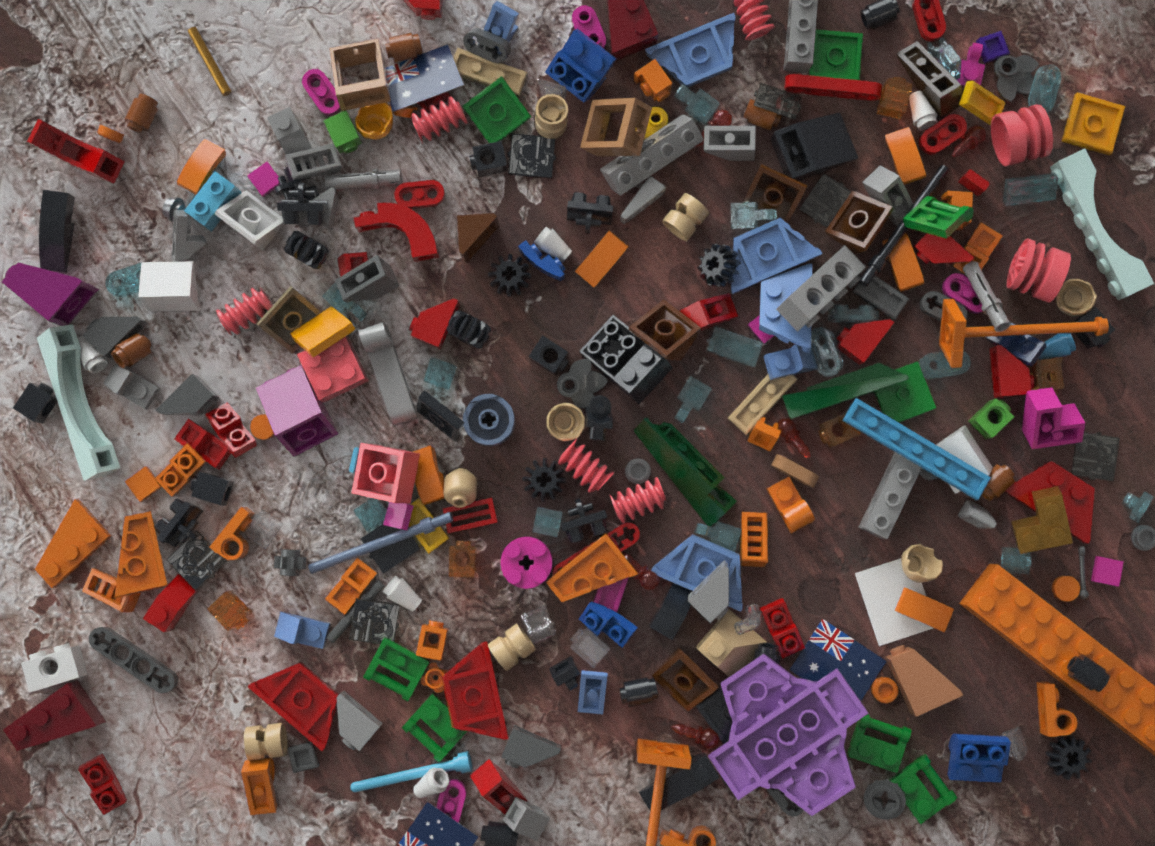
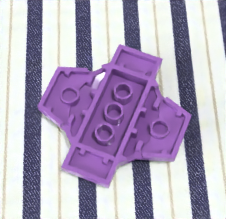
(788, 734)

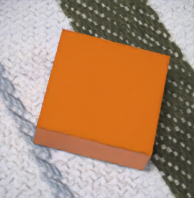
(143, 484)

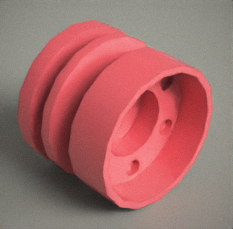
(1021, 135)
(1041, 272)

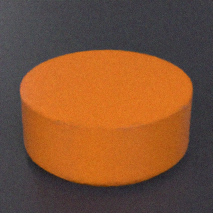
(110, 134)
(261, 427)
(1065, 588)
(884, 690)

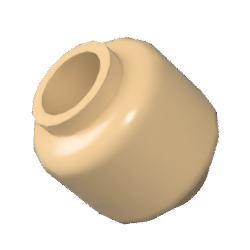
(460, 487)

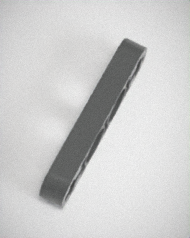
(131, 663)

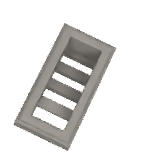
(327, 150)
(645, 196)
(976, 515)

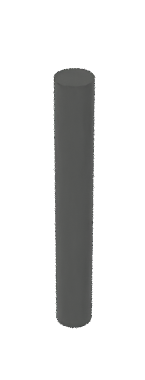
(345, 622)

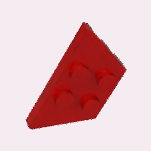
(1076, 494)
(474, 695)
(301, 701)

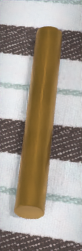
(209, 61)

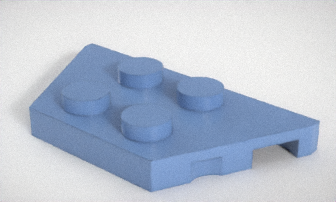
(698, 52)
(769, 252)
(772, 295)
(695, 561)

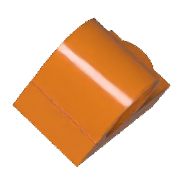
(790, 505)
(239, 522)
(1049, 712)
(258, 784)
(676, 838)

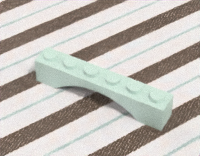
(1123, 271)
(62, 359)

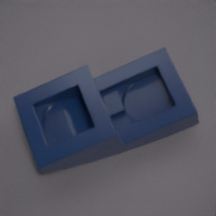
(1023, 347)

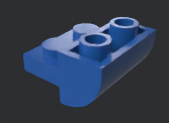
(581, 66)
(978, 757)

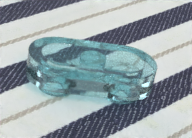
(1045, 85)
(129, 281)
(843, 314)
(824, 352)
(943, 368)

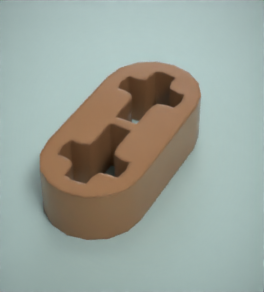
(795, 471)

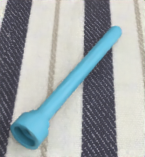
(459, 763)

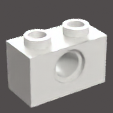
(38, 670)

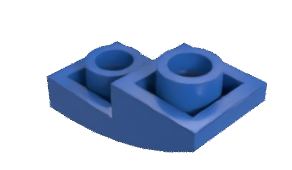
(548, 265)
(602, 619)

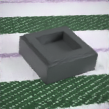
(303, 757)

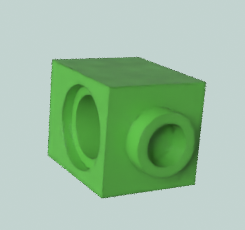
(343, 132)
(984, 426)

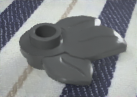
(1018, 78)
(585, 383)

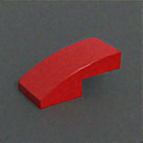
(204, 443)

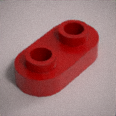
(929, 17)
(942, 135)
(420, 193)

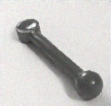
(1083, 592)

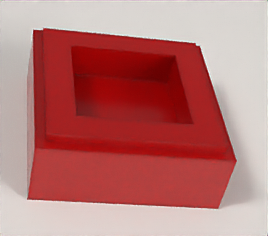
(974, 182)

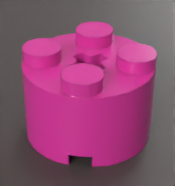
(537, 572)

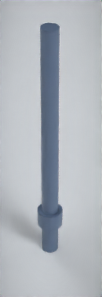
(426, 525)

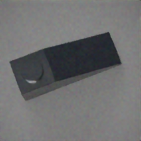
(683, 782)

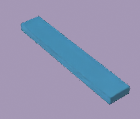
(916, 449)

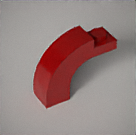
(75, 152)
(400, 217)

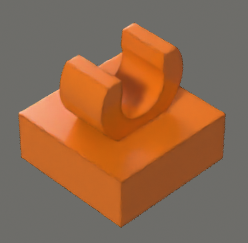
(764, 435)

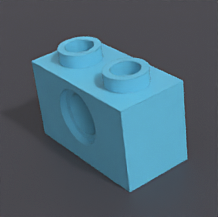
(212, 196)

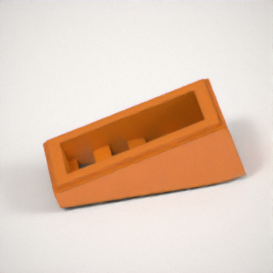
(754, 561)
(122, 604)

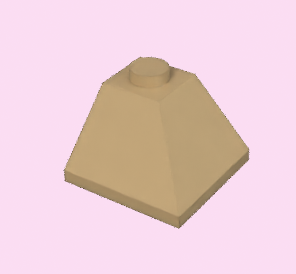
(727, 648)

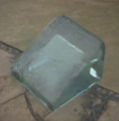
(440, 373)

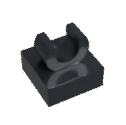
(565, 673)

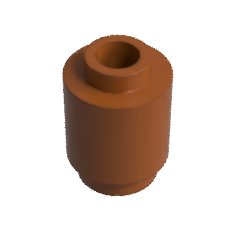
(403, 47)
(141, 113)
(761, 117)
(131, 350)
(1000, 481)

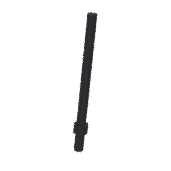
(878, 261)

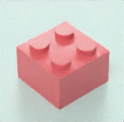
(334, 370)
(385, 473)

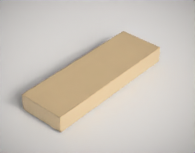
(486, 72)
(760, 402)

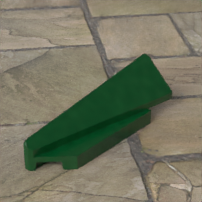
(842, 389)
(687, 469)

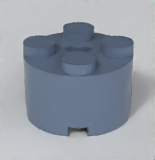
(497, 408)

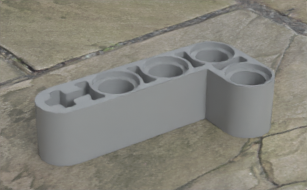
(389, 373)

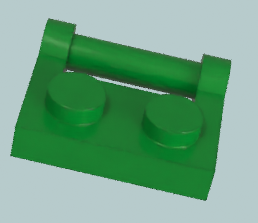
(937, 217)
(400, 661)
(436, 716)
(877, 751)
(917, 796)

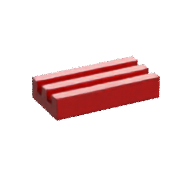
(491, 511)

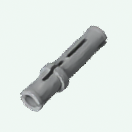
(364, 180)
(990, 304)

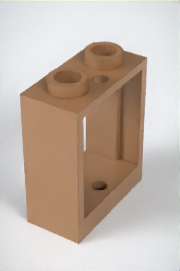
(361, 93)
(629, 141)

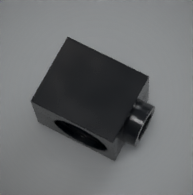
(497, 166)
(1089, 339)
(541, 348)
(36, 402)
(211, 488)

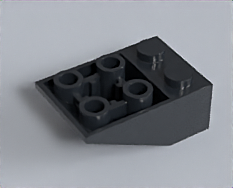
(813, 146)
(626, 359)

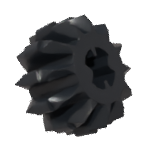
(306, 250)
(718, 265)
(503, 269)
(468, 329)
(550, 485)
(1060, 761)

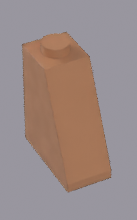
(919, 681)

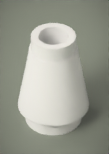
(922, 111)
(552, 244)
(91, 357)
(402, 594)
(432, 783)

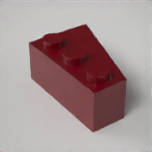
(630, 27)
(55, 717)

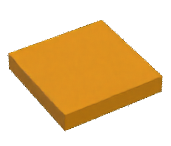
(1093, 123)
(322, 331)

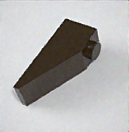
(931, 78)

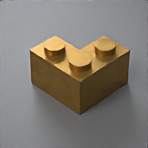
(1046, 529)

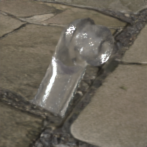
(751, 621)

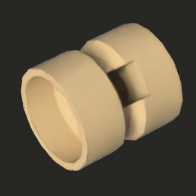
(551, 116)
(685, 217)
(511, 647)
(267, 741)

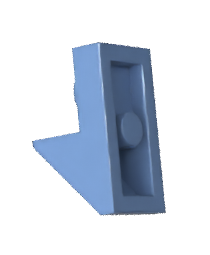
(502, 22)
(788, 362)
(301, 630)
(592, 692)

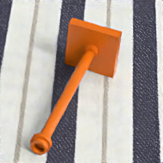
(954, 331)
(664, 756)

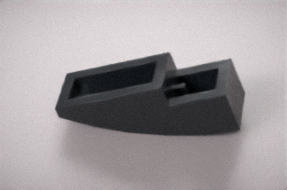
(55, 230)

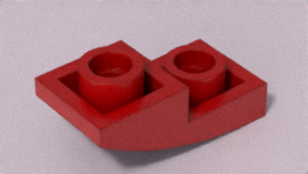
(231, 430)
(782, 627)
(104, 784)

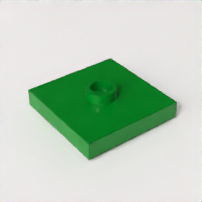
(837, 54)
(496, 111)
(908, 397)

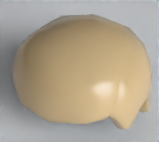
(1076, 297)
(565, 422)
(921, 564)

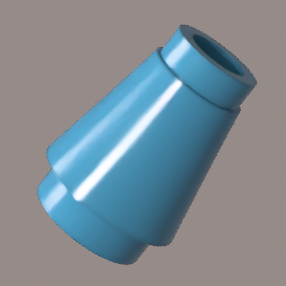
(1058, 346)

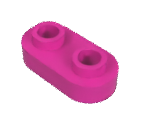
(590, 27)
(321, 94)
(964, 294)
(452, 804)

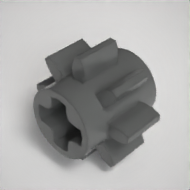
(289, 562)

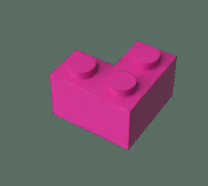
(1049, 422)

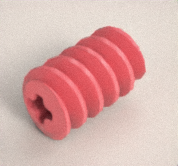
(753, 18)
(438, 119)
(244, 311)
(584, 467)
(639, 500)

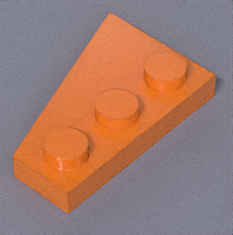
(72, 544)
(140, 557)
(592, 569)

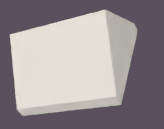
(251, 219)
(169, 286)
(966, 448)

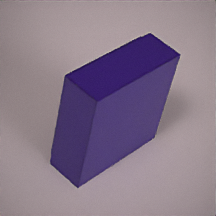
(993, 47)

